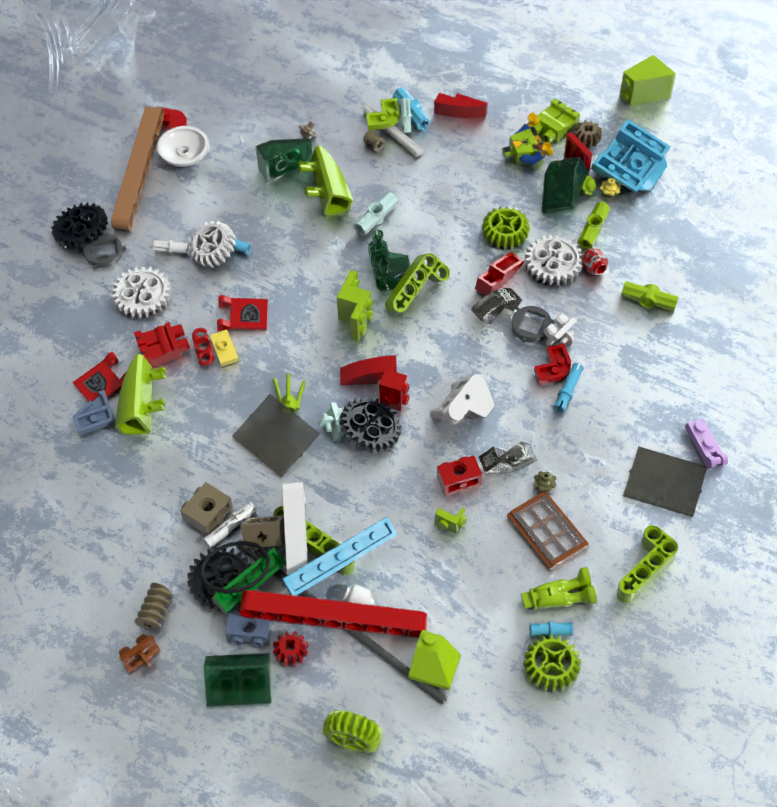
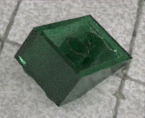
(282, 156)
(563, 184)

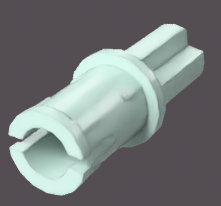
(405, 115)

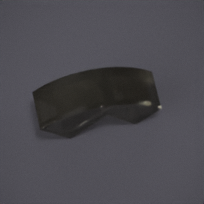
(494, 303)
(498, 461)

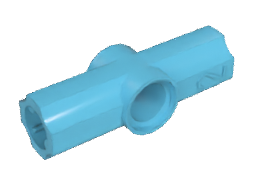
(418, 117)

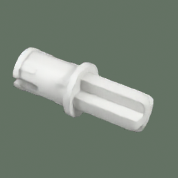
(170, 246)

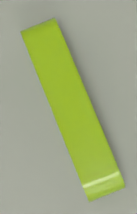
(322, 545)

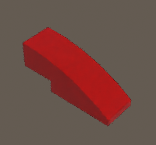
(459, 106)
(499, 273)
(367, 370)

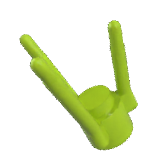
(289, 400)

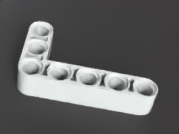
(295, 525)

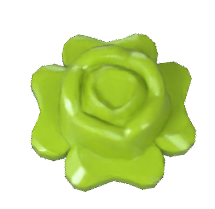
(589, 185)

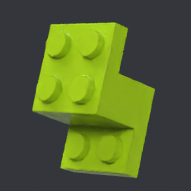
(355, 305)

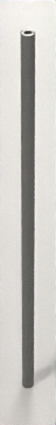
(363, 638)

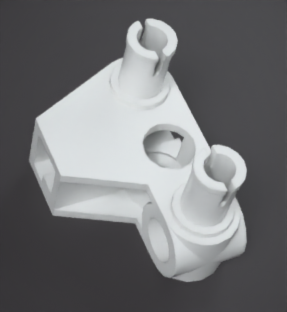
(467, 398)

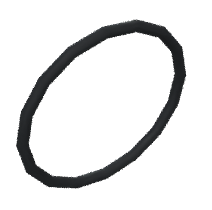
(235, 590)

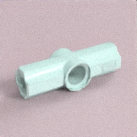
(375, 213)

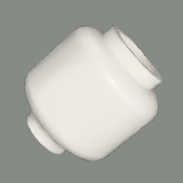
(358, 594)

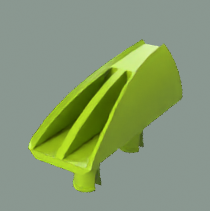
(330, 182)
(135, 397)

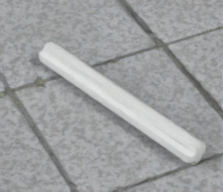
(398, 135)

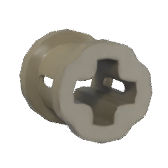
(374, 140)

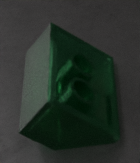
(237, 679)

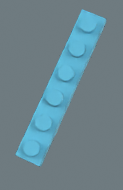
(339, 556)

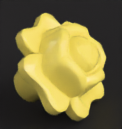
(610, 187)

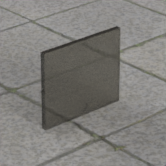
(275, 435)
(665, 481)

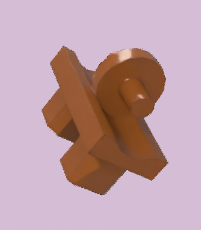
(139, 654)

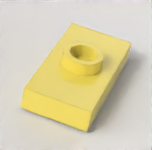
(224, 348)

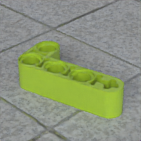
(408, 280)
(644, 567)

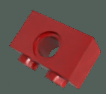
(394, 390)
(451, 482)

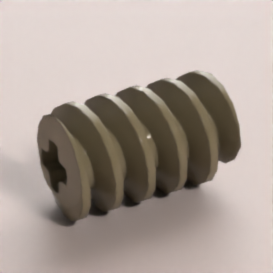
(153, 606)

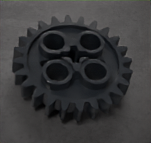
(79, 225)
(379, 434)
(215, 567)

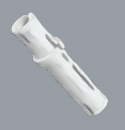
(229, 525)

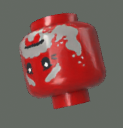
(595, 261)

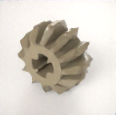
(588, 133)

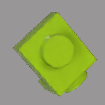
(449, 521)

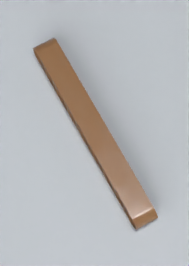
(137, 168)

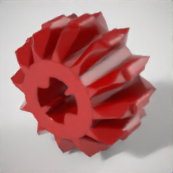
(290, 641)

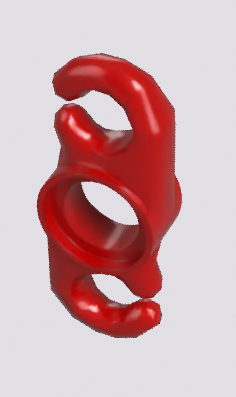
(202, 340)

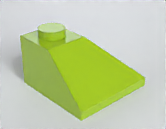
(434, 661)

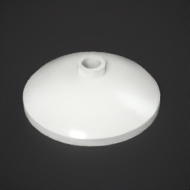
(183, 146)

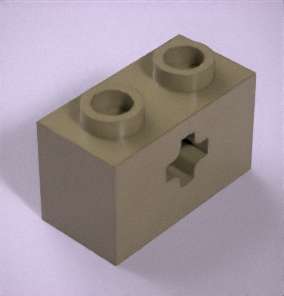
(264, 531)

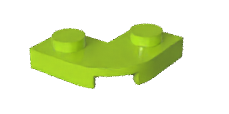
(386, 118)

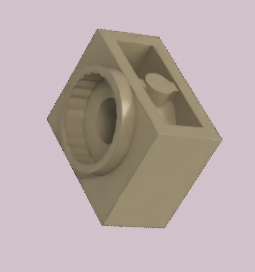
(205, 498)

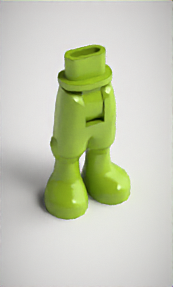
(557, 595)

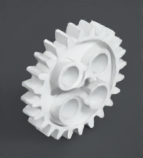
(554, 259)
(141, 292)

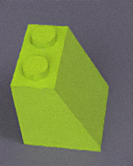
(647, 82)

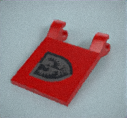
(245, 313)
(100, 379)

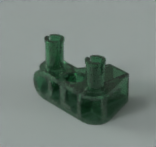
(386, 266)

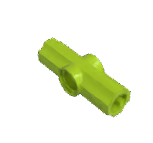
(593, 225)
(649, 296)

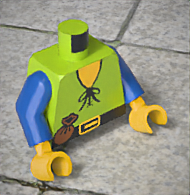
(526, 145)

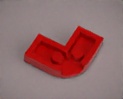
(173, 118)
(557, 368)

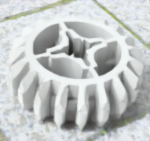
(212, 244)

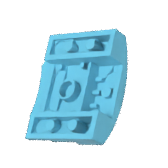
(633, 158)

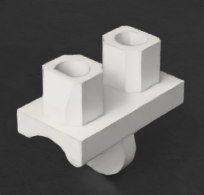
(566, 337)

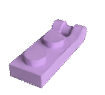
(706, 444)

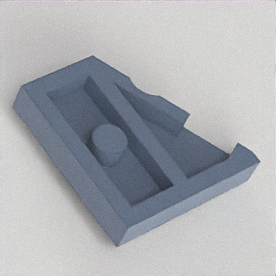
(94, 415)

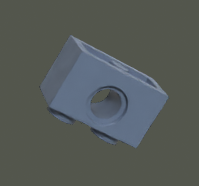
(257, 637)

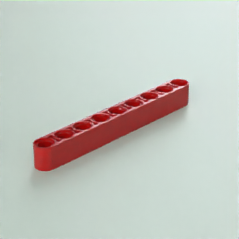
(332, 614)

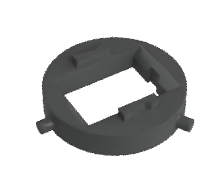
(104, 260)
(518, 318)

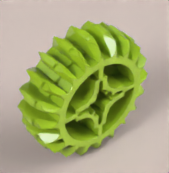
(506, 223)
(544, 649)
(352, 731)

